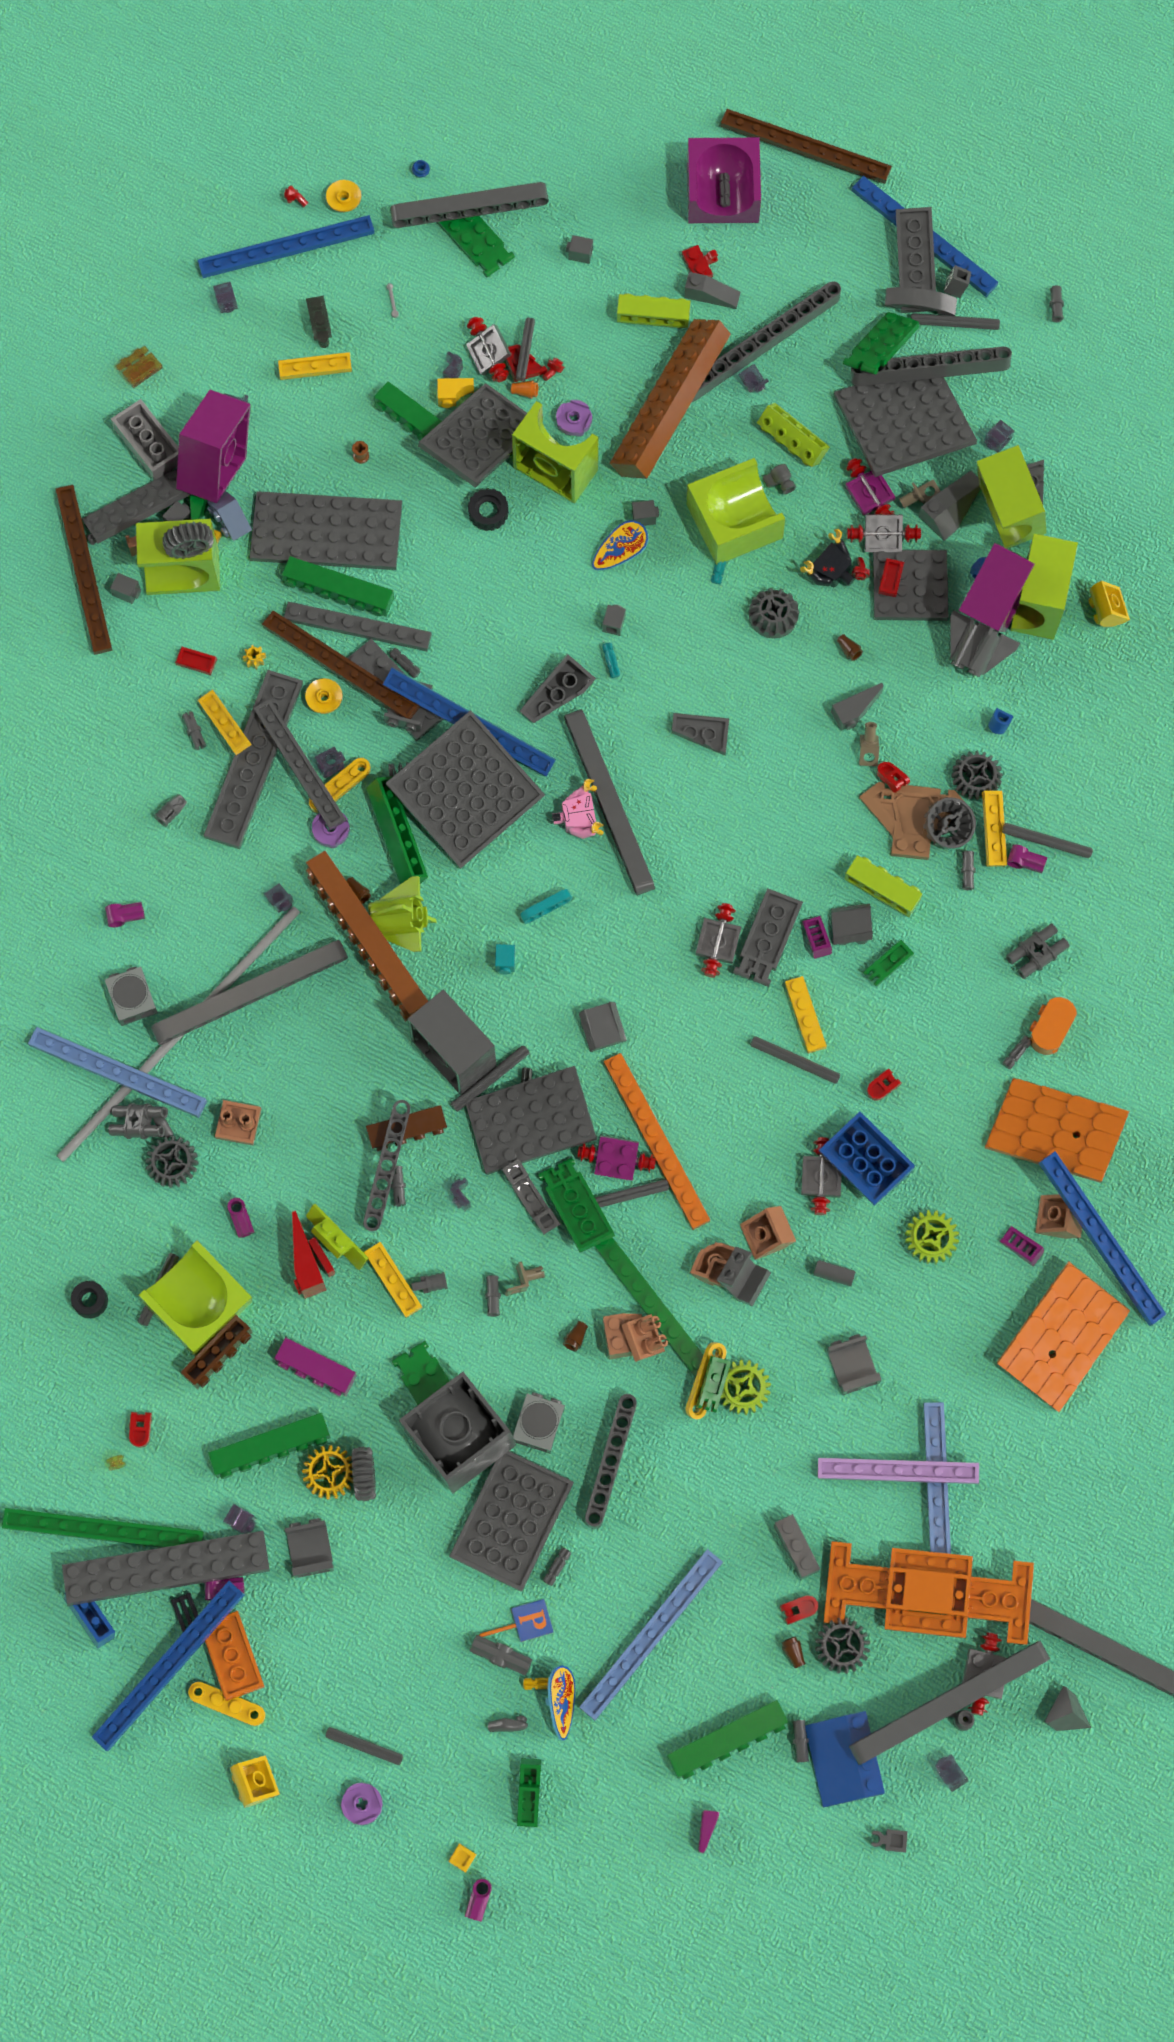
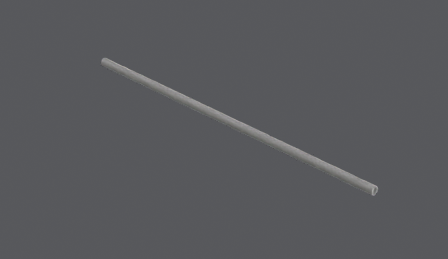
(165, 1048)

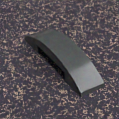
(921, 298)
(530, 1197)

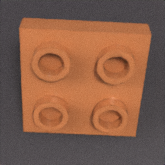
(238, 1122)
(644, 1337)

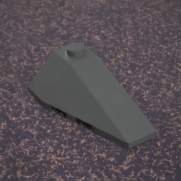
(949, 507)
(560, 686)

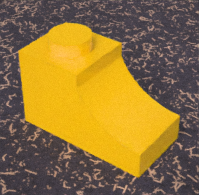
(452, 389)

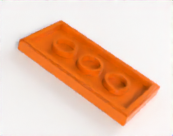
(233, 1658)

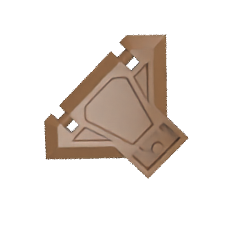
(905, 816)

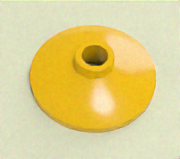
(343, 189)
(322, 688)

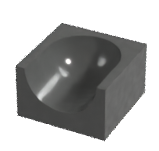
(452, 1042)
(457, 1432)

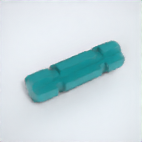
(718, 571)
(611, 660)

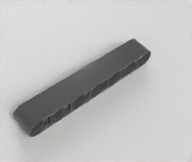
(382, 1174)
(611, 1451)

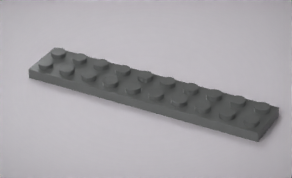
(252, 765)
(165, 1568)

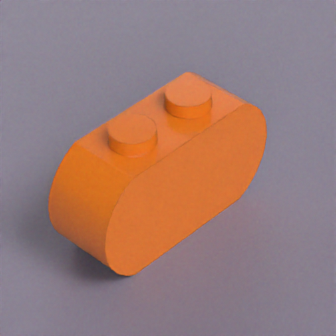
(1052, 1025)

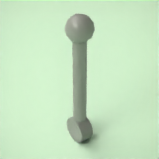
(395, 314)

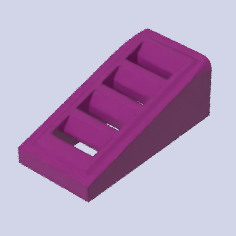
(820, 948)
(1039, 1250)
(708, 1823)

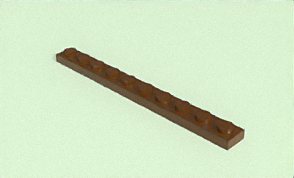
(806, 146)
(84, 569)
(339, 665)

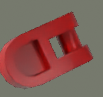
(887, 772)
(878, 1090)
(140, 1436)
(806, 1605)

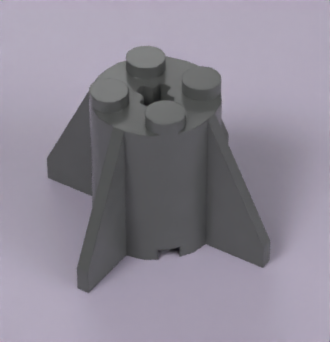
(977, 645)

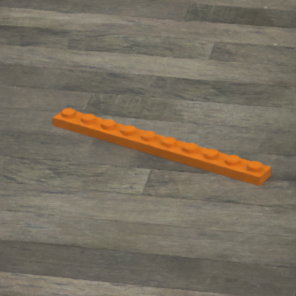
(656, 1141)

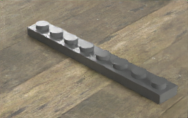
(358, 626)
(299, 764)

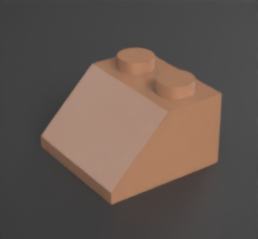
(1056, 1218)
(768, 1232)
(615, 1337)

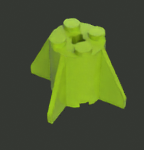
(402, 915)

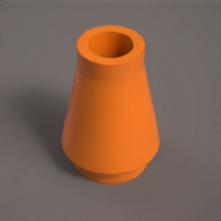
(527, 389)

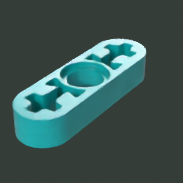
(546, 906)

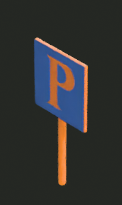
(530, 1619)

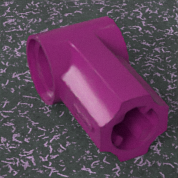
(1022, 858)
(119, 914)
(240, 1219)
(213, 1587)
(478, 1902)

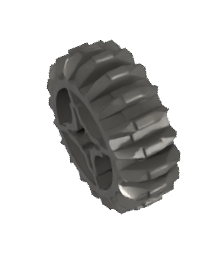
(188, 540)
(965, 765)
(174, 1154)
(363, 1474)
(834, 1641)

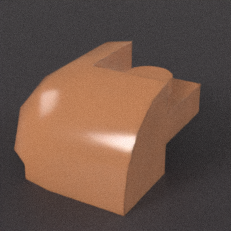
(711, 1262)

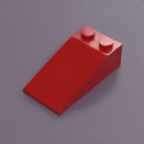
(309, 1280)

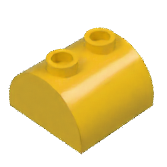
(1108, 604)
(254, 1781)

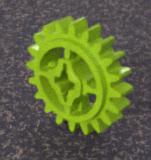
(946, 1229)
(751, 1392)

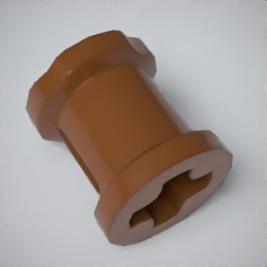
(360, 446)

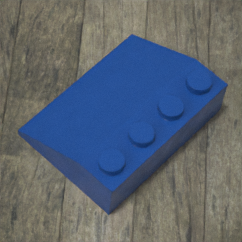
(867, 1158)
(834, 1765)

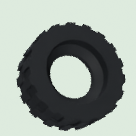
(481, 497)

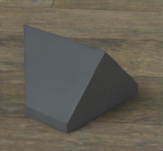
(1067, 1713)

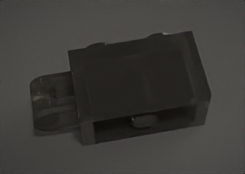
(319, 320)

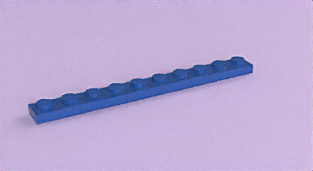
(286, 246)
(942, 249)
(453, 712)
(1102, 1238)
(168, 1666)

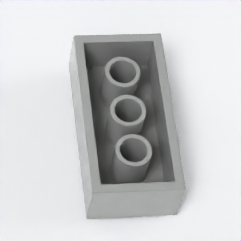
(146, 439)

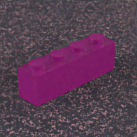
(315, 1367)

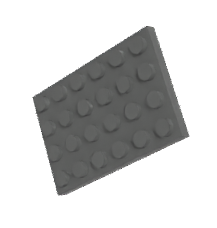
(475, 435)
(531, 1120)
(511, 1520)

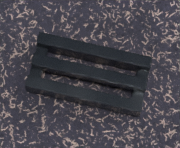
(181, 1599)

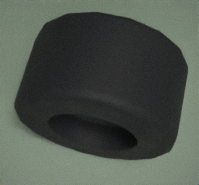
(86, 1287)

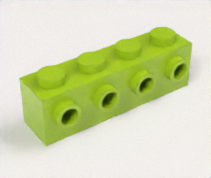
(653, 311)
(793, 435)
(883, 885)

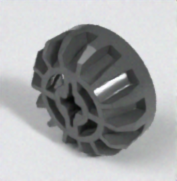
(773, 625)
(961, 819)

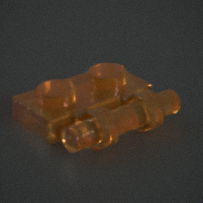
(141, 370)

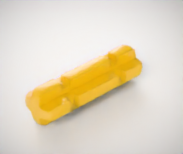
(538, 1683)

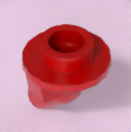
(292, 194)
(555, 366)
(860, 571)

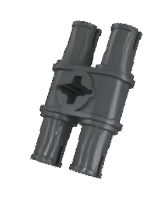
(1037, 960)
(138, 1121)

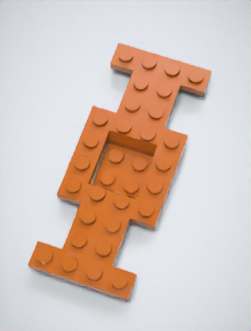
(933, 1585)

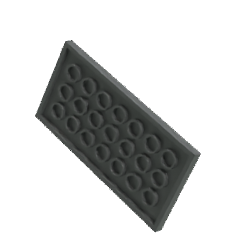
(326, 530)

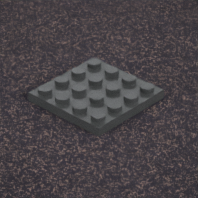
(921, 589)

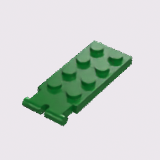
(478, 242)
(881, 343)
(576, 1205)
(421, 1372)

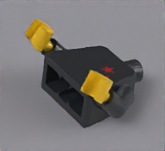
(831, 565)

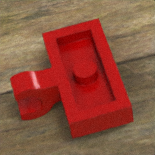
(698, 262)

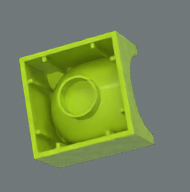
(555, 466)
(1011, 496)
(734, 512)
(174, 575)
(1046, 588)
(196, 1298)

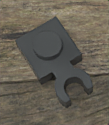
(894, 1840)

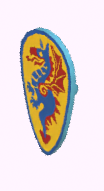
(621, 545)
(561, 1699)

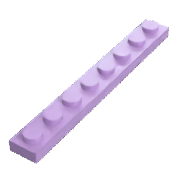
(898, 1470)

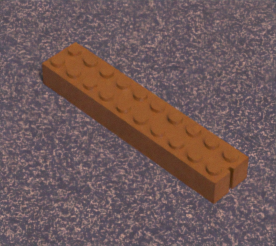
(670, 398)
(365, 935)

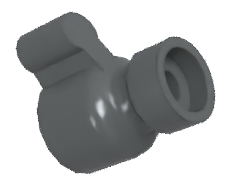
(780, 476)
(962, 1720)

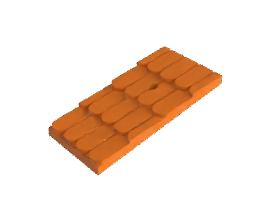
(1043, 1120)
(1075, 1322)

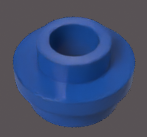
(420, 164)

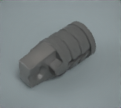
(170, 810)
(431, 1283)

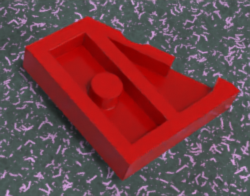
(533, 367)

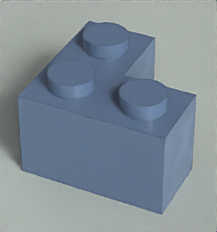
(230, 516)

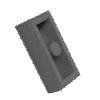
(834, 1273)

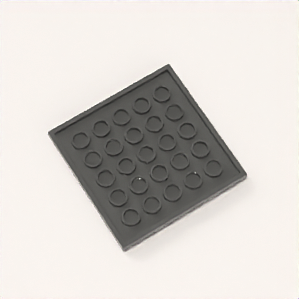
(904, 422)
(465, 789)

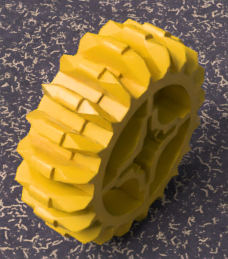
(320, 1474)

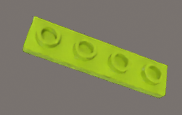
(334, 1238)

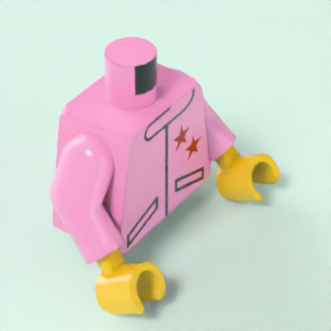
(579, 813)

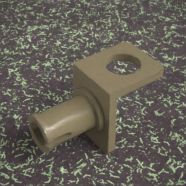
(919, 494)
(869, 744)
(525, 1276)

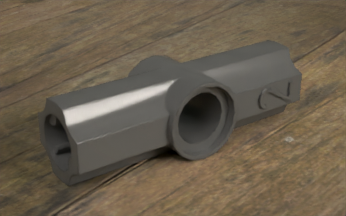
(501, 1655)

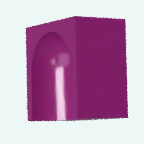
(705, 163)
(213, 446)
(997, 588)

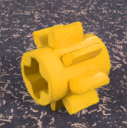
(253, 651)

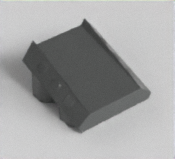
(851, 924)
(602, 1026)

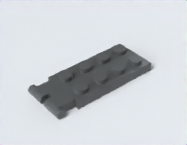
(768, 936)

